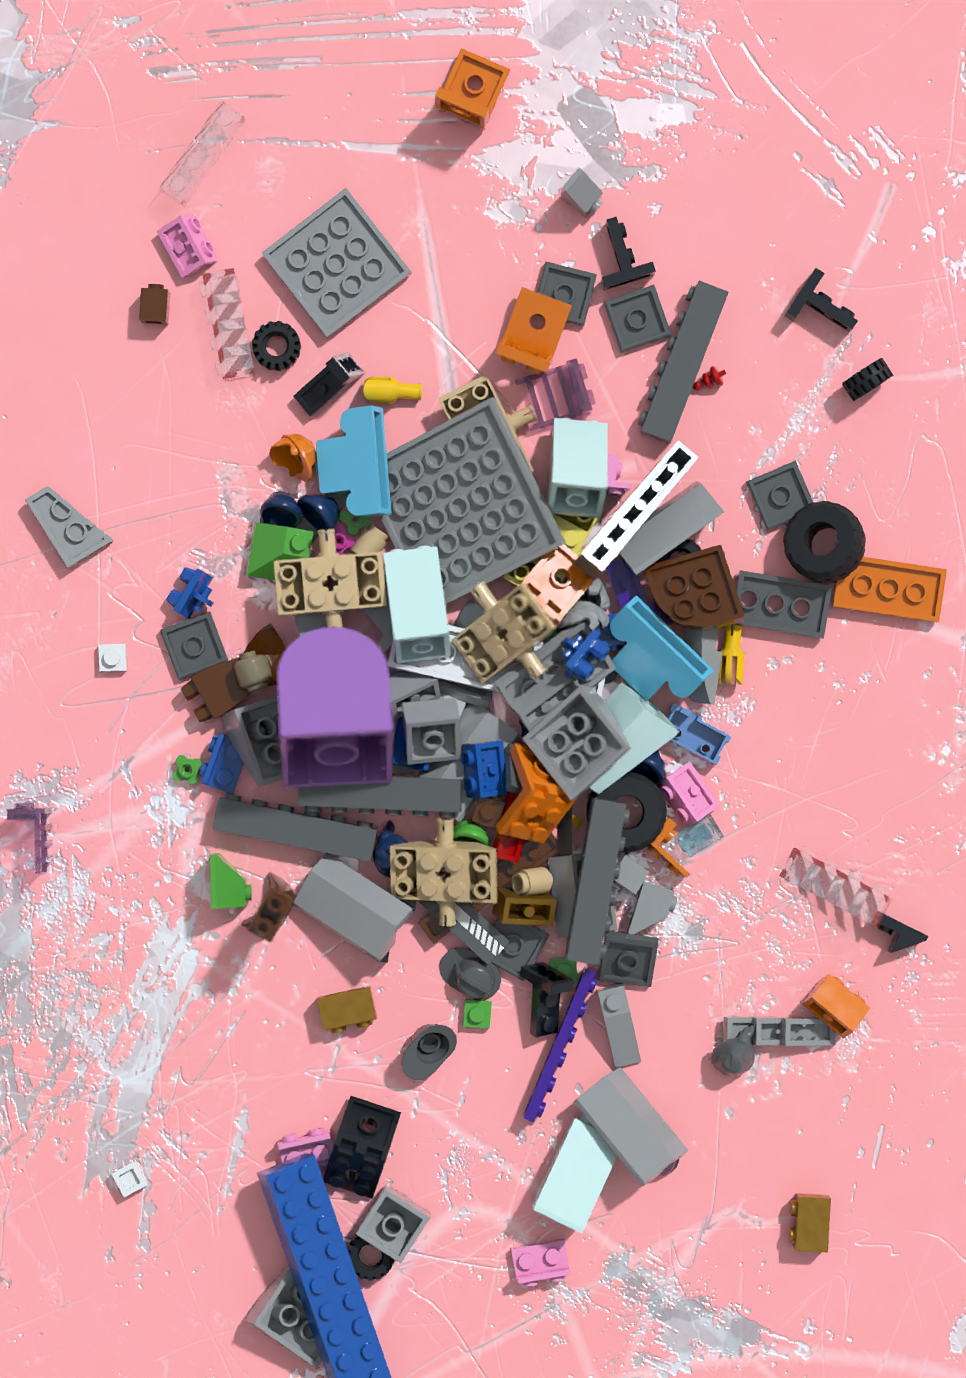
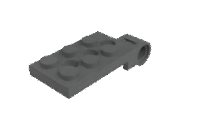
(789, 591)

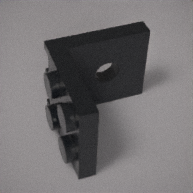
(360, 1148)

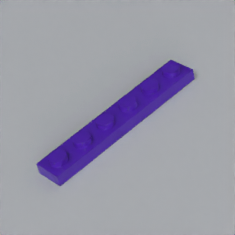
(556, 1055)

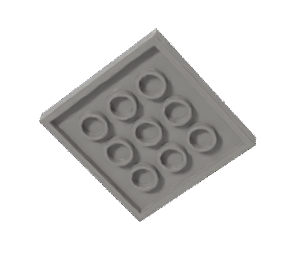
(336, 263)

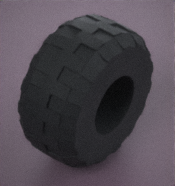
(807, 524)
(652, 804)

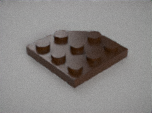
(696, 590)

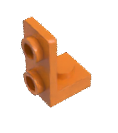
(665, 836)

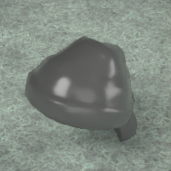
(735, 1054)

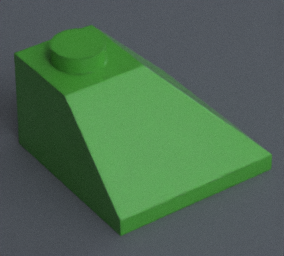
(274, 544)
(227, 884)

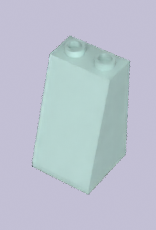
(577, 467)
(417, 604)
(643, 727)
(575, 1176)

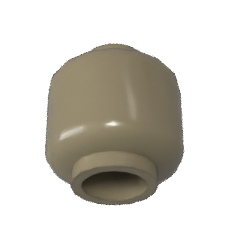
(252, 671)

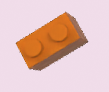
(836, 1005)

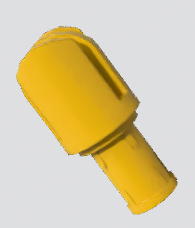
(387, 390)
(732, 657)

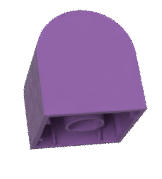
(334, 710)

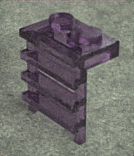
(573, 387)
(26, 811)

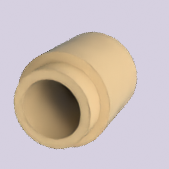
(370, 541)
(532, 881)

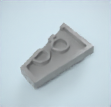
(65, 527)

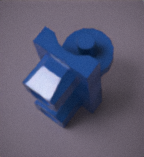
(194, 594)
(577, 663)

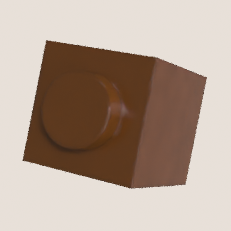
(154, 305)
(488, 811)

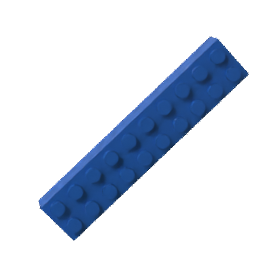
(322, 1269)

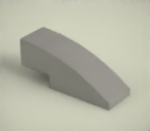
(704, 644)

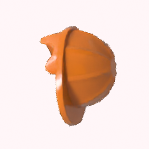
(295, 454)

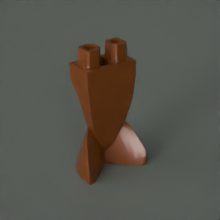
(219, 683)
(272, 910)

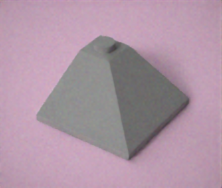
(257, 739)
(578, 741)
(283, 1319)

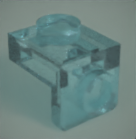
(699, 835)

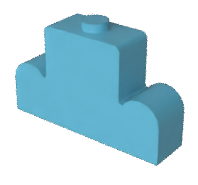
(357, 462)
(654, 653)

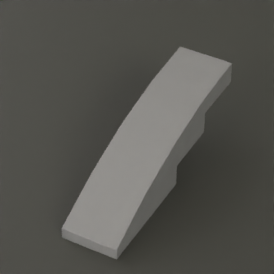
(781, 1030)

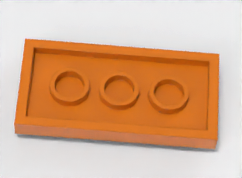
(892, 589)

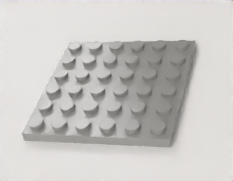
(470, 498)

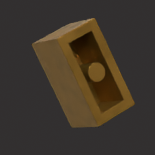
(524, 909)
(347, 1008)
(810, 1223)

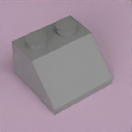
(431, 730)
(393, 1223)

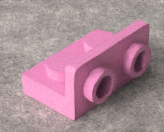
(187, 244)
(614, 472)
(688, 795)
(316, 1143)
(540, 1262)

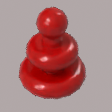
(708, 380)

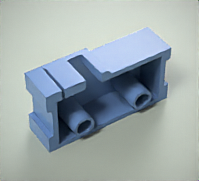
(696, 733)

